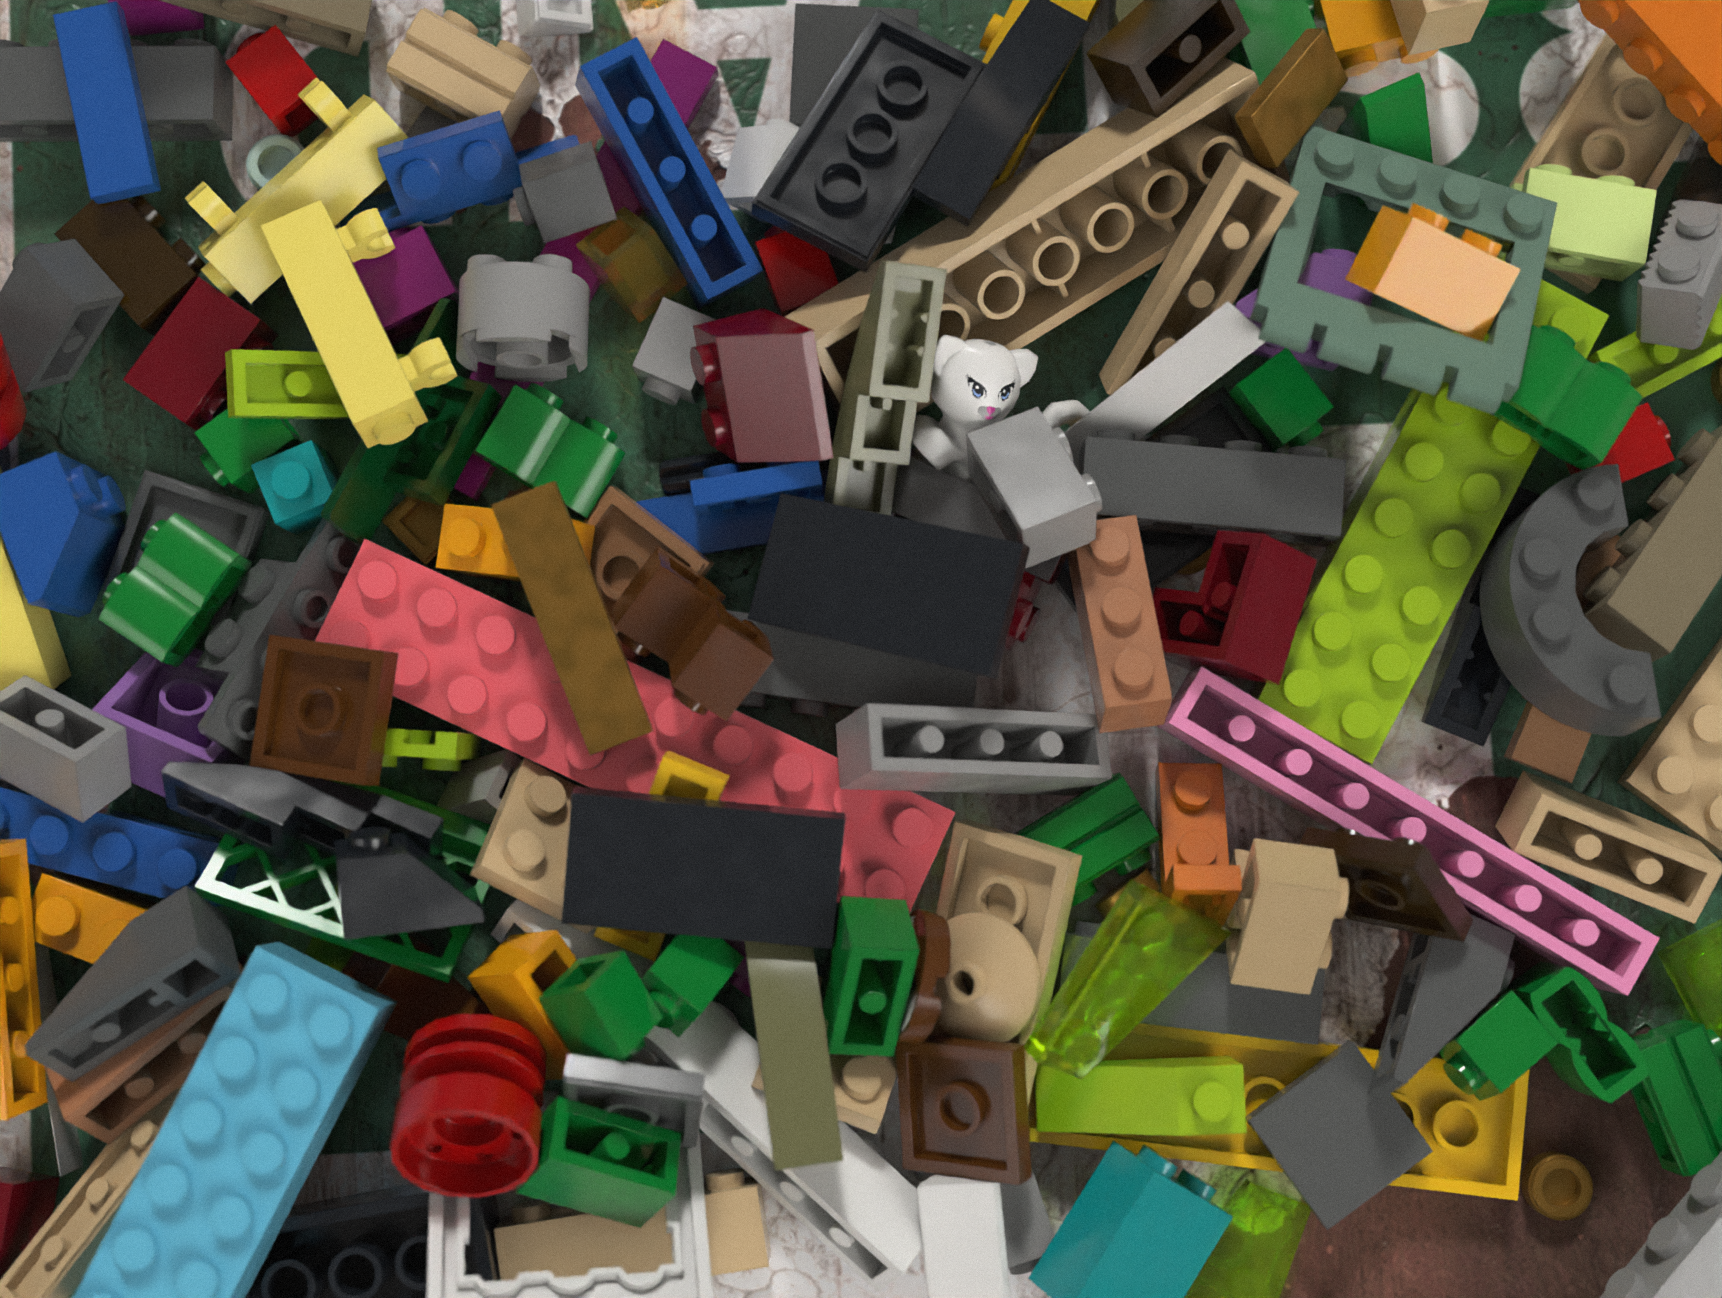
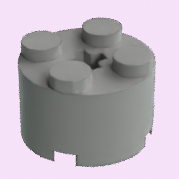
(523, 317)

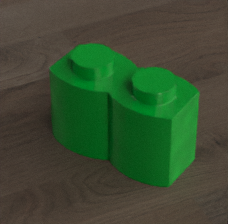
(1567, 401)
(543, 445)
(173, 589)
(1590, 1051)

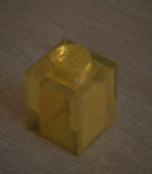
(632, 264)

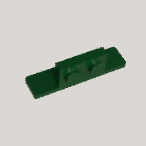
(427, 460)

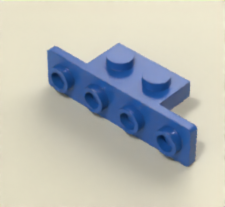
(451, 171)
(736, 507)

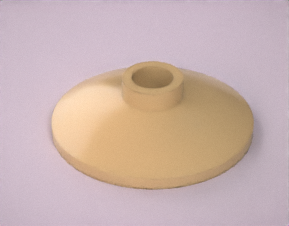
(1003, 976)

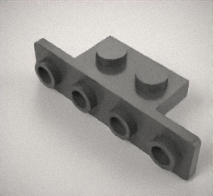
(272, 600)

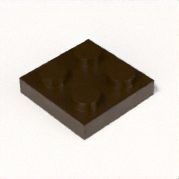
(1394, 884)

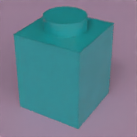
(297, 485)

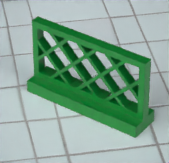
(460, 850)

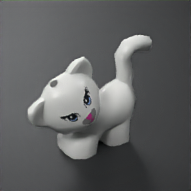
(975, 387)

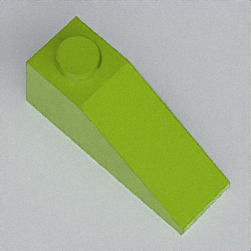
(1144, 1097)

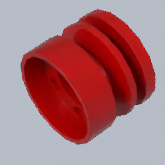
(470, 1106)

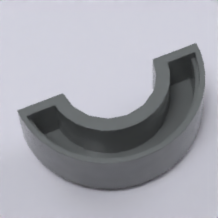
(1537, 619)

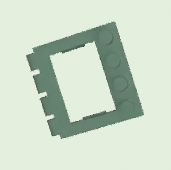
(1361, 334)

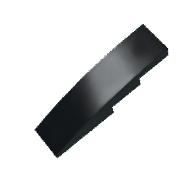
(999, 109)
(1468, 679)
(281, 807)

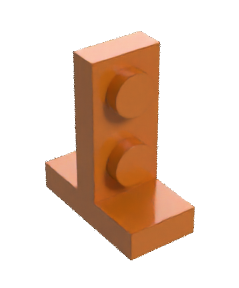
(1195, 839)

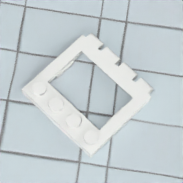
(685, 1278)

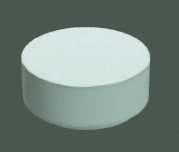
(269, 157)

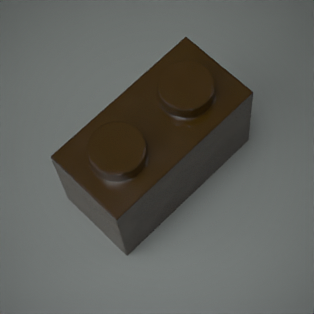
(1165, 50)
(136, 257)

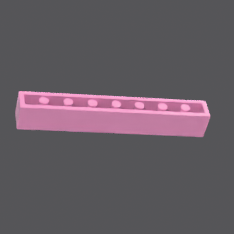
(1352, 795)

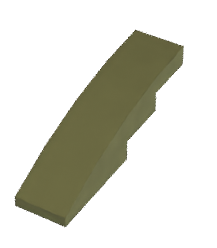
(884, 383)
(793, 1055)

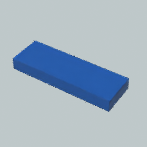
(106, 103)

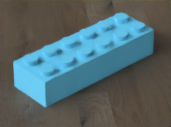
(241, 1132)

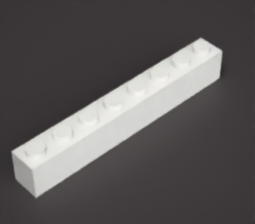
(851, 1205)

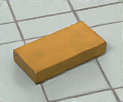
(1291, 98)

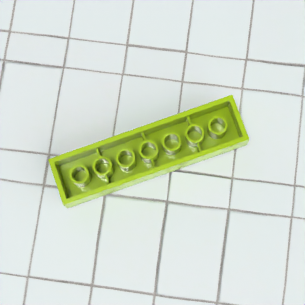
(1407, 555)

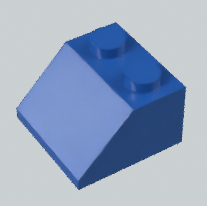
(60, 530)

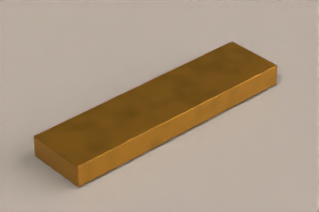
(572, 617)

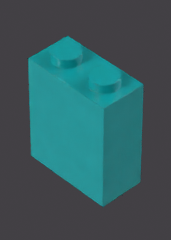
(1133, 1231)

